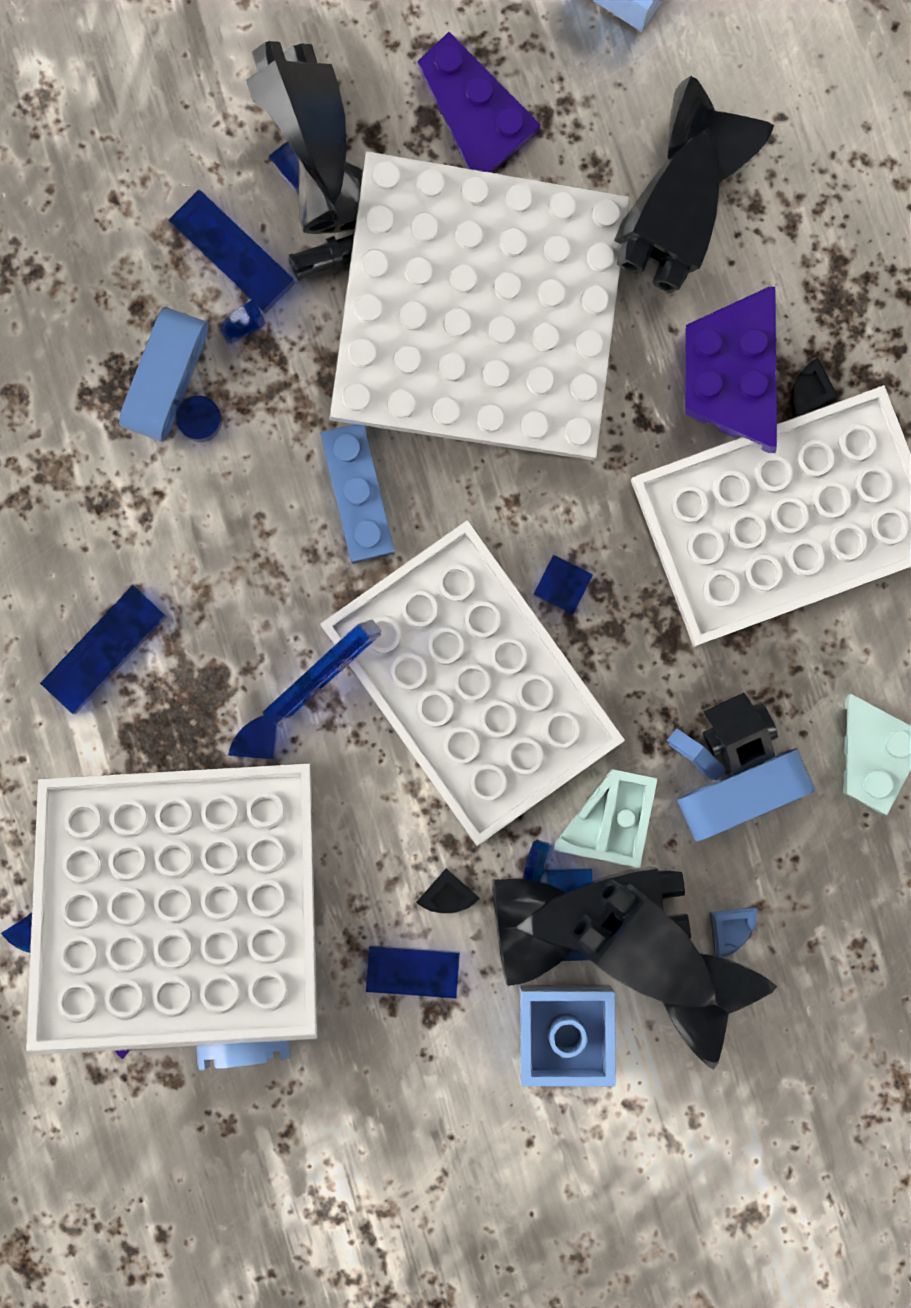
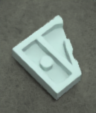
(875, 755)
(612, 820)

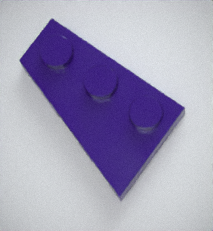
(478, 110)

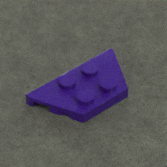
(734, 369)

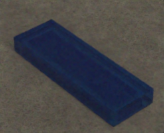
(231, 251)
(103, 650)
(323, 672)

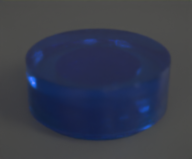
(199, 418)
(537, 860)

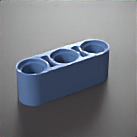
(163, 374)
(746, 795)

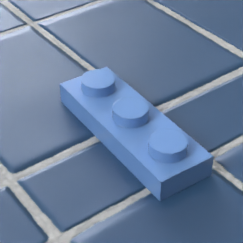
(357, 493)

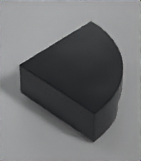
(811, 389)
(447, 895)

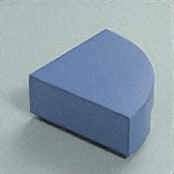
(696, 754)
(732, 929)

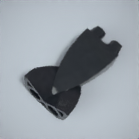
(310, 113)
(680, 204)
(537, 917)
(657, 959)

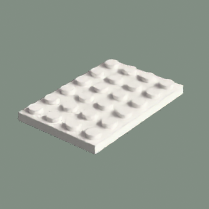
(785, 528)
(474, 683)

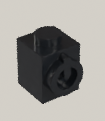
(740, 733)

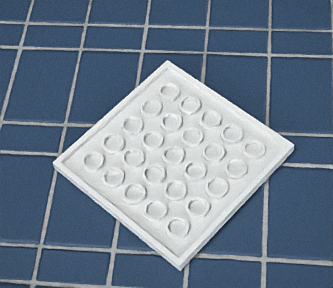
(478, 307)
(173, 910)

